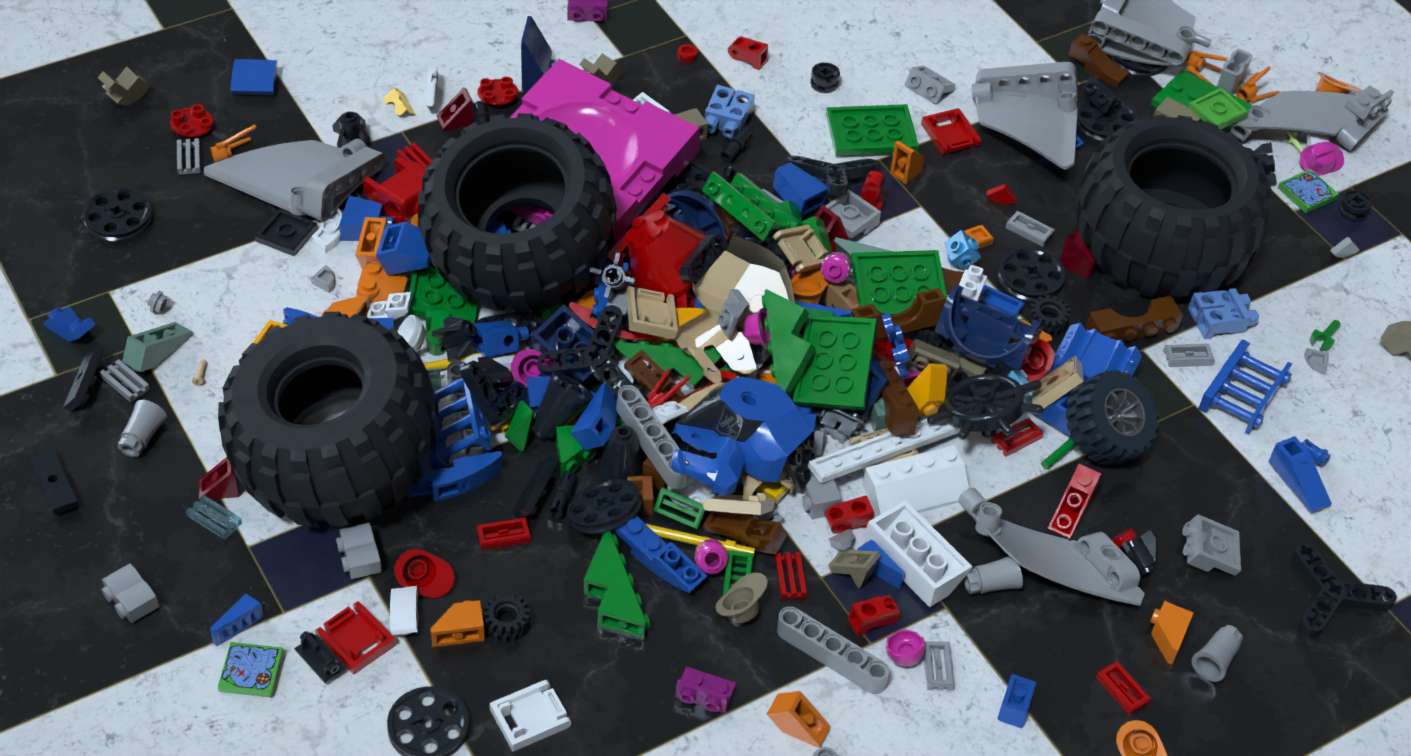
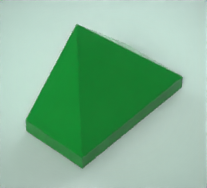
(521, 426)

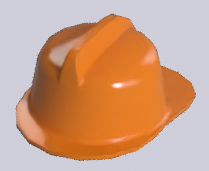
(1329, 84)
(809, 286)
(1139, 739)

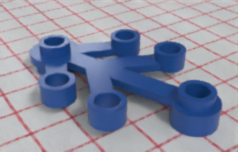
(900, 352)

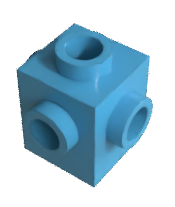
(962, 250)

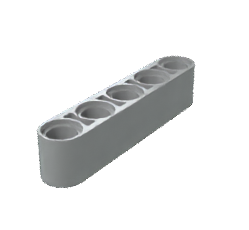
(650, 434)
(839, 660)

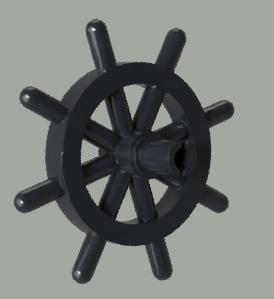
(985, 402)

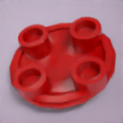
(497, 91)
(191, 121)

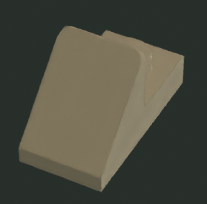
(856, 563)

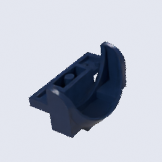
(698, 209)
(988, 332)

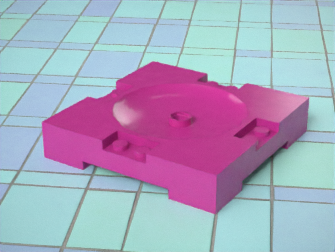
(635, 141)

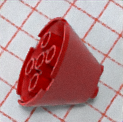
(657, 251)

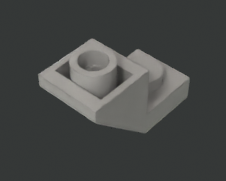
(732, 312)

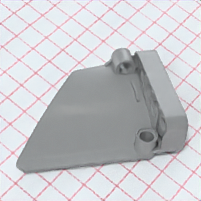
(1032, 110)
(300, 175)

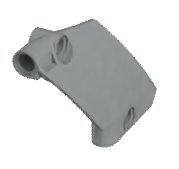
(1309, 112)
(1086, 565)

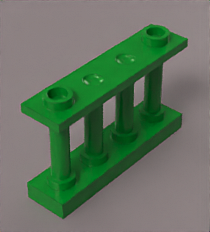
(749, 205)

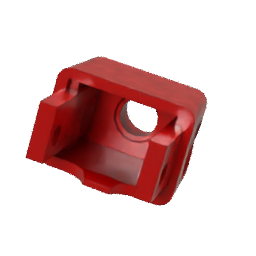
(398, 193)

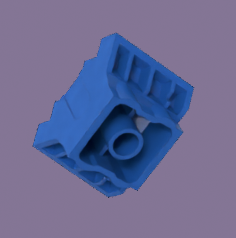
(1096, 352)

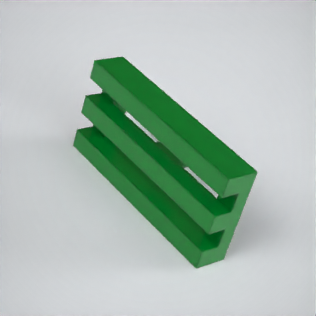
(699, 515)

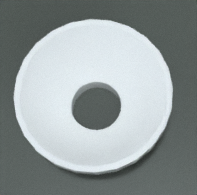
(413, 332)

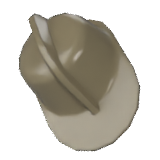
(741, 600)

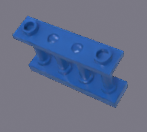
(1232, 370)
(481, 433)

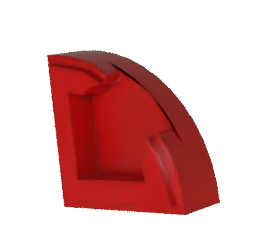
(1001, 195)

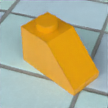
(929, 389)

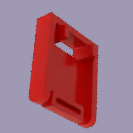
(953, 136)
(353, 634)

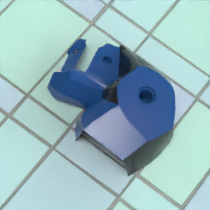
(748, 427)

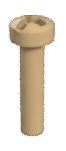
(198, 380)

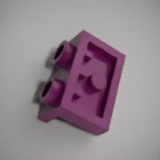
(587, 10)
(705, 690)

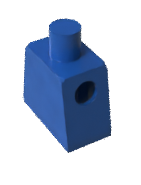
(354, 215)
(498, 337)

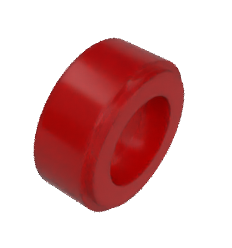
(687, 53)
(1127, 535)

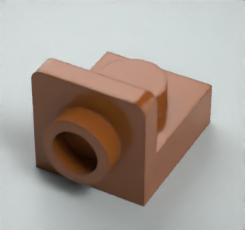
(644, 485)

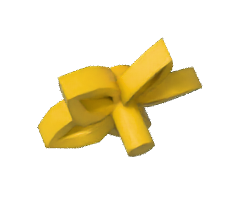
(503, 426)

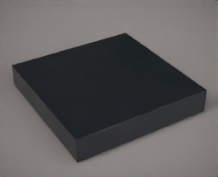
(286, 232)

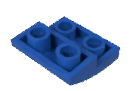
(253, 77)

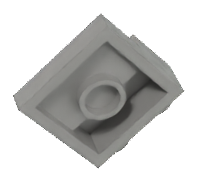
(855, 213)
(1212, 545)

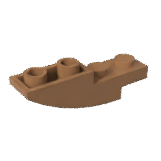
(840, 295)

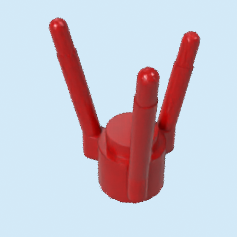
(661, 398)

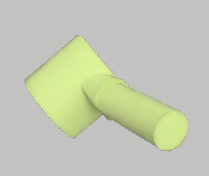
(1291, 136)

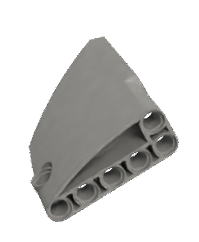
(1144, 31)

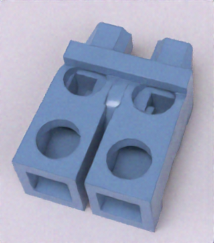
(728, 113)
(1222, 312)

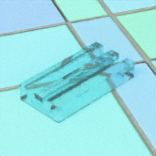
(217, 514)

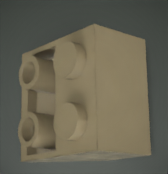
(923, 354)

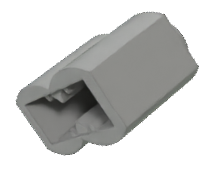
(1234, 71)
(359, 551)
(130, 593)

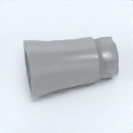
(141, 427)
(994, 576)
(1217, 654)

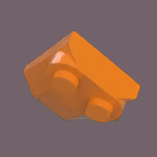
(378, 285)

